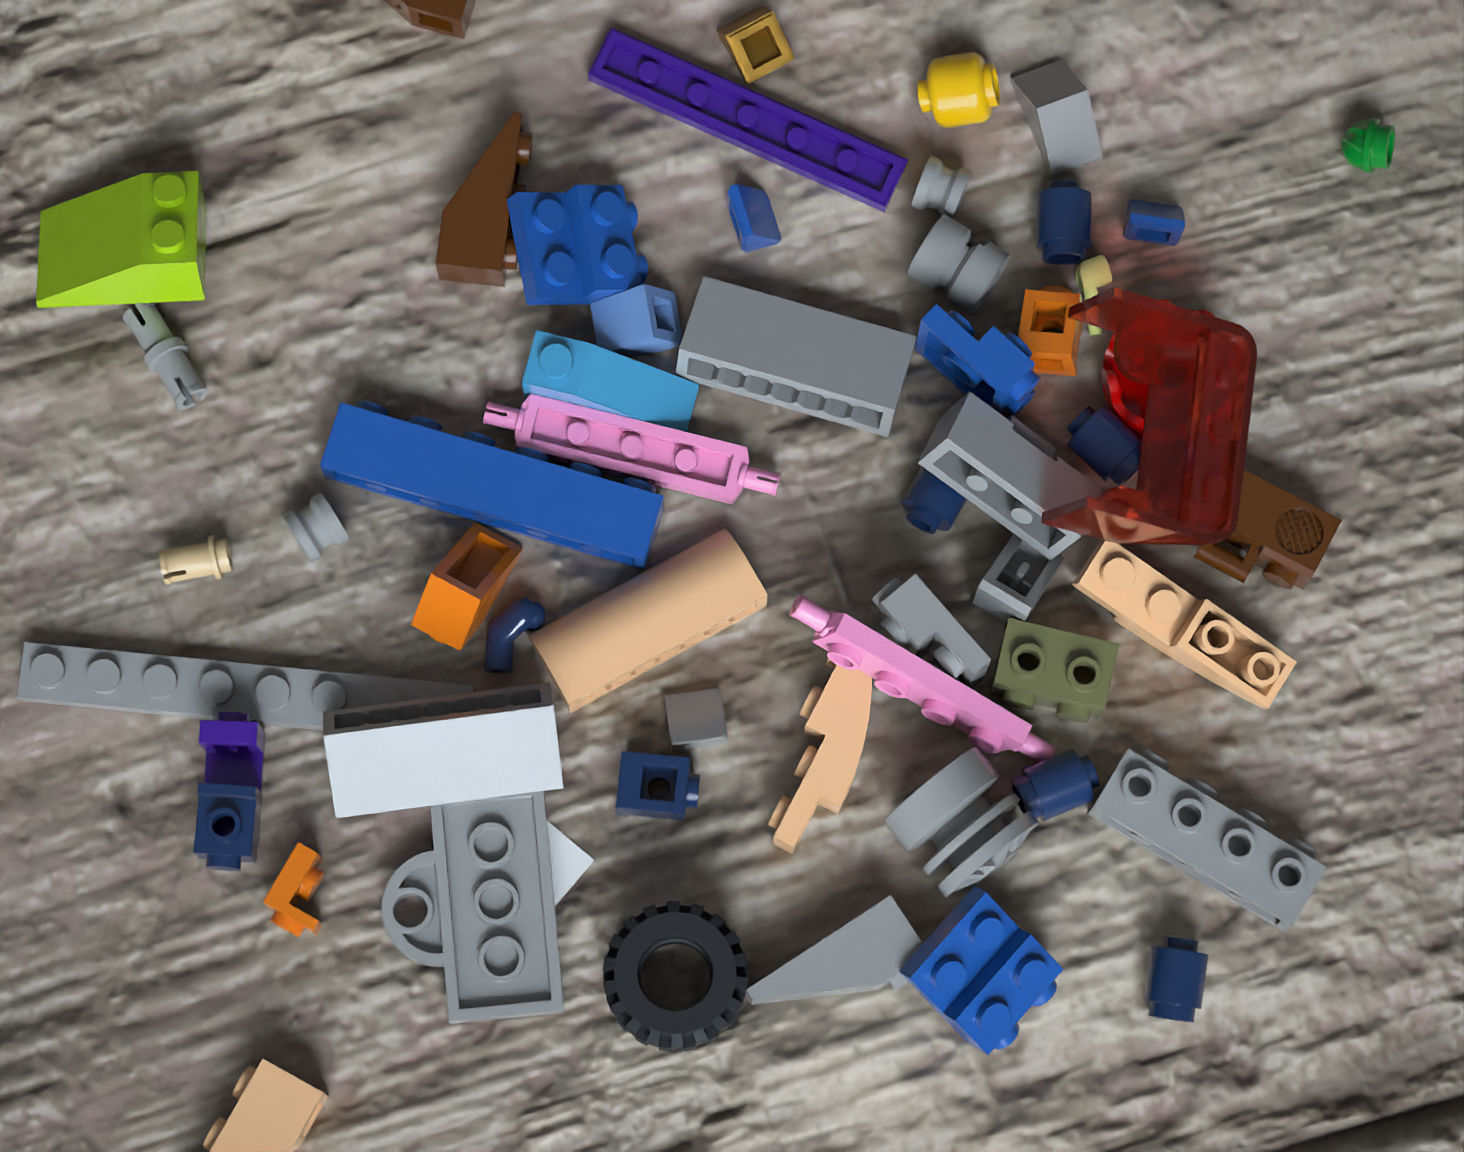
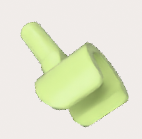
(1090, 276)

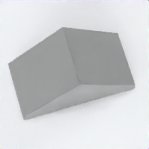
(1059, 117)
(1015, 581)

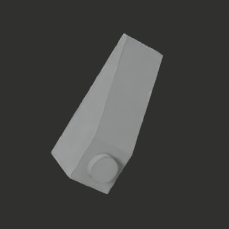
(850, 960)

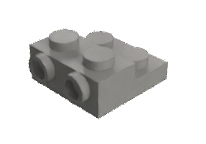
(922, 625)

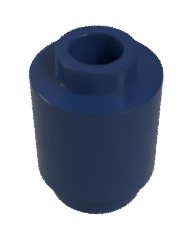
(1064, 222)
(1105, 444)
(932, 503)
(1056, 785)
(1176, 979)

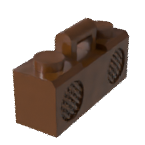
(1276, 533)

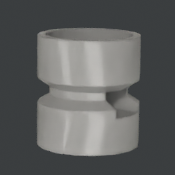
(958, 264)

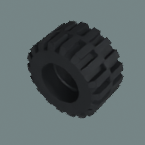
(663, 927)

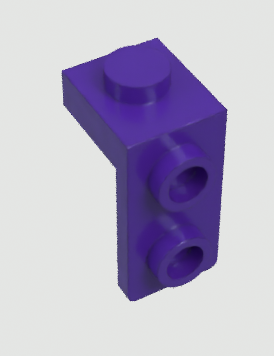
(232, 755)

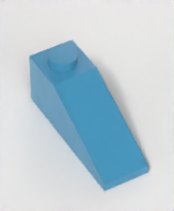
(607, 382)

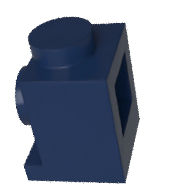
(643, 769)
(241, 845)

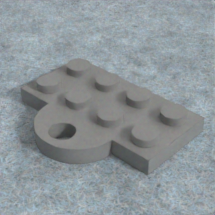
(486, 908)

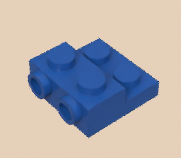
(576, 244)
(992, 368)
(982, 972)

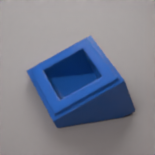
(752, 218)
(1154, 222)

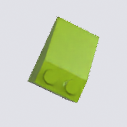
(125, 244)

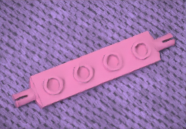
(633, 448)
(910, 677)

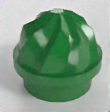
(1369, 145)

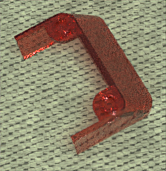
(1193, 424)

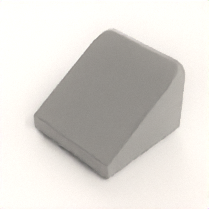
(696, 719)

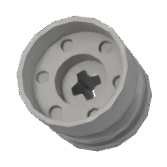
(961, 822)

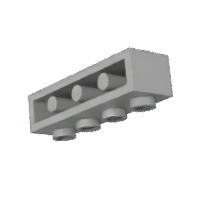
(1208, 839)

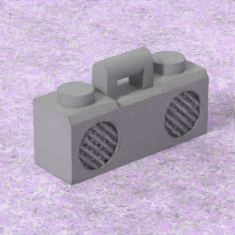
(1005, 471)

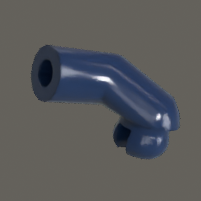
(505, 627)

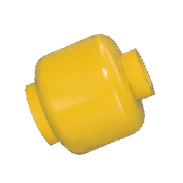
(959, 90)

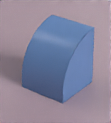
(637, 321)

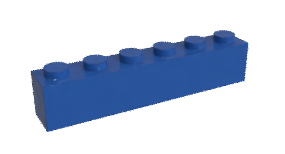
(492, 484)

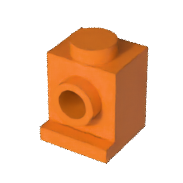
(1045, 311)

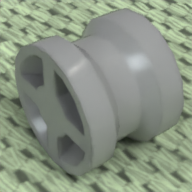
(941, 187)
(315, 527)

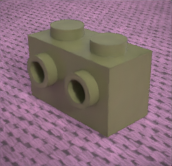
(1053, 670)

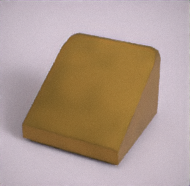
(756, 44)

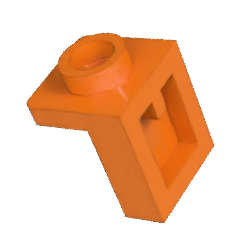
(295, 881)

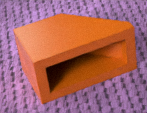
(465, 586)

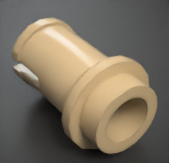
(196, 560)

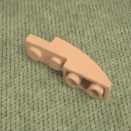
(1183, 626)
(839, 721)

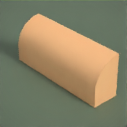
(649, 619)

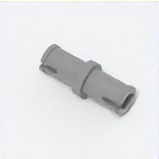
(165, 355)

